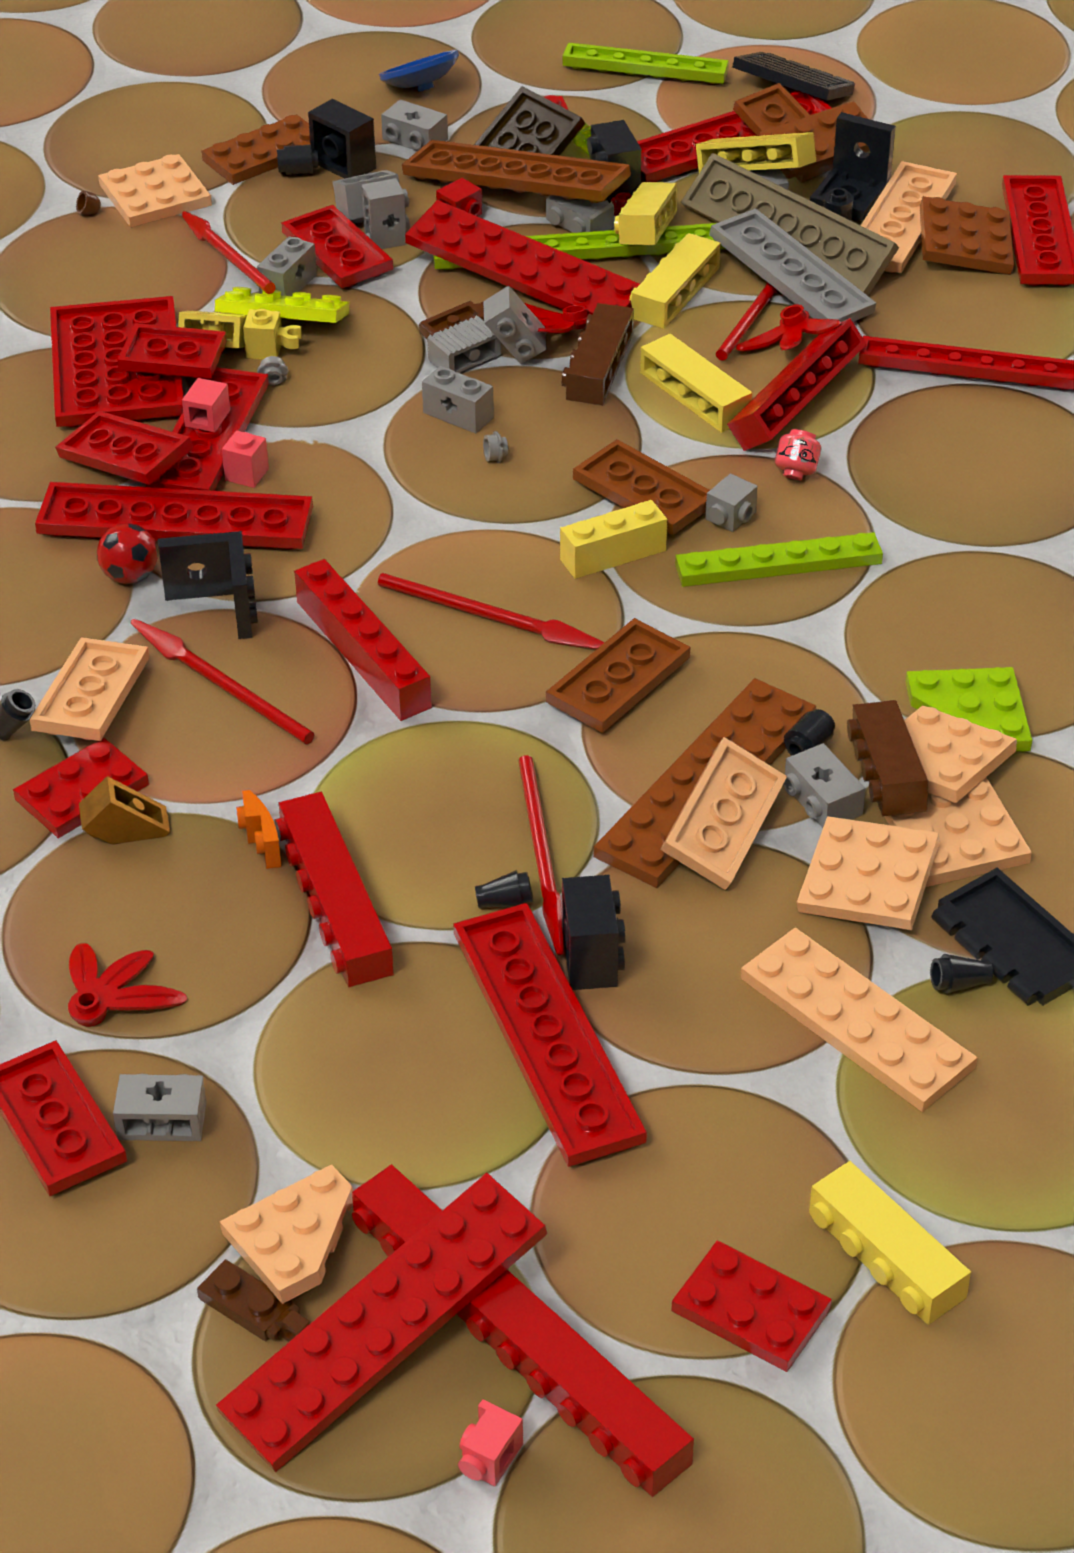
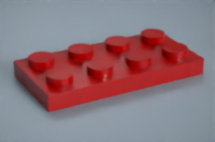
(340, 246)
(124, 447)
(56, 1119)

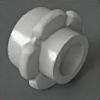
(275, 368)
(495, 447)

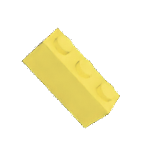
(613, 539)

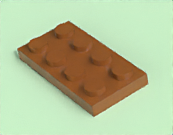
(771, 109)
(824, 129)
(256, 151)
(633, 478)
(618, 675)

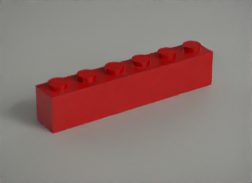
(796, 385)
(363, 639)
(334, 890)

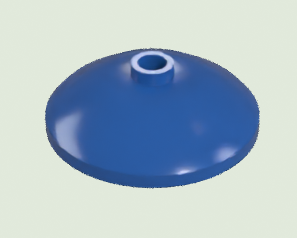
(420, 72)

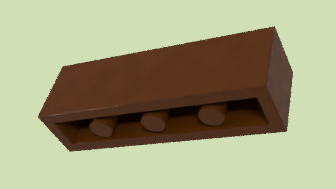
(598, 354)
(888, 758)

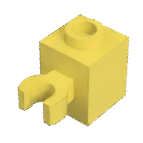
(265, 335)

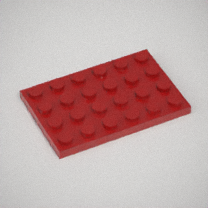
(86, 364)

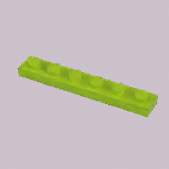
(645, 63)
(778, 559)

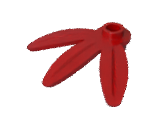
(573, 318)
(791, 328)
(107, 991)

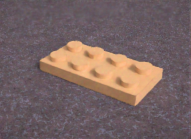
(89, 689)
(724, 813)

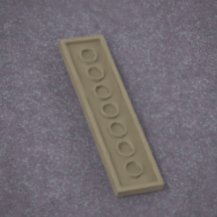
(848, 248)

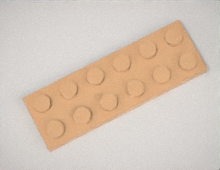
(898, 207)
(859, 1019)

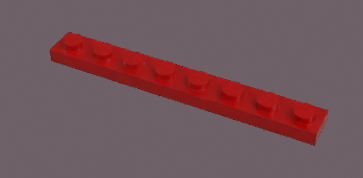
(968, 362)

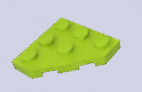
(979, 695)

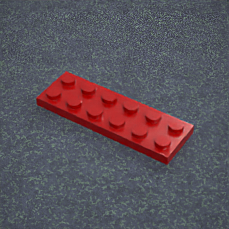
(1040, 228)
(204, 463)

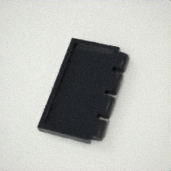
(794, 75)
(1014, 933)

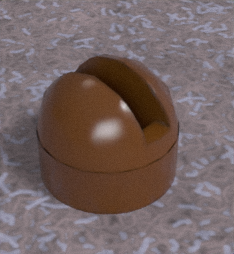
(87, 203)

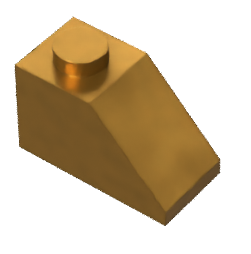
(122, 814)

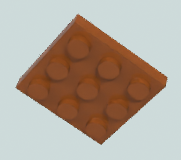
(966, 235)

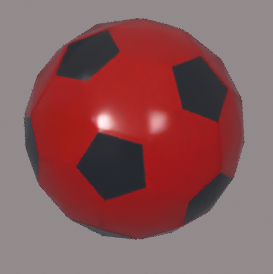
(127, 553)

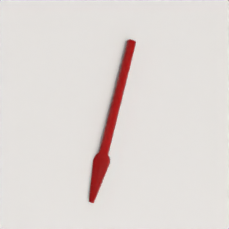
(203, 232)
(745, 322)
(551, 630)
(174, 648)
(551, 899)

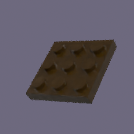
(532, 125)

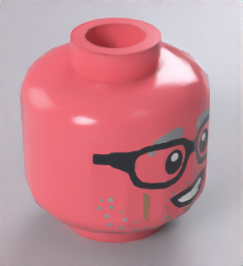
(798, 454)

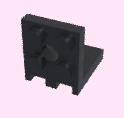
(856, 170)
(222, 575)

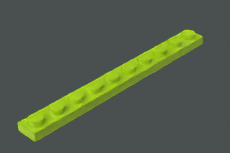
(606, 244)

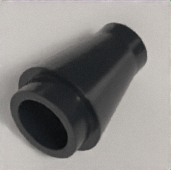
(15, 711)
(505, 891)
(958, 973)

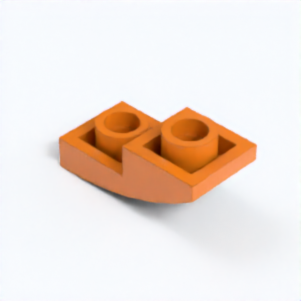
(260, 828)

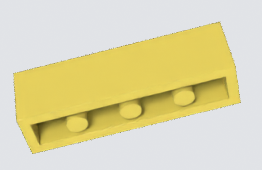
(761, 152)
(647, 213)
(675, 280)
(693, 381)
(889, 1243)

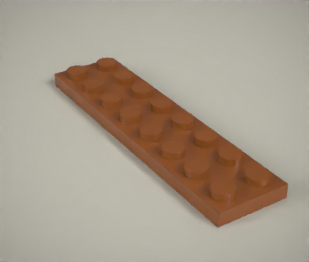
(517, 170)
(753, 722)

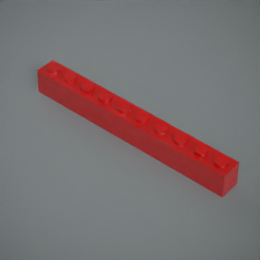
(543, 1349)

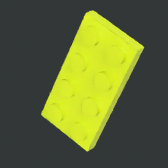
(297, 306)

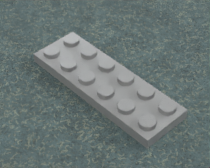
(791, 267)

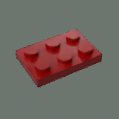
(172, 351)
(56, 792)
(751, 1305)

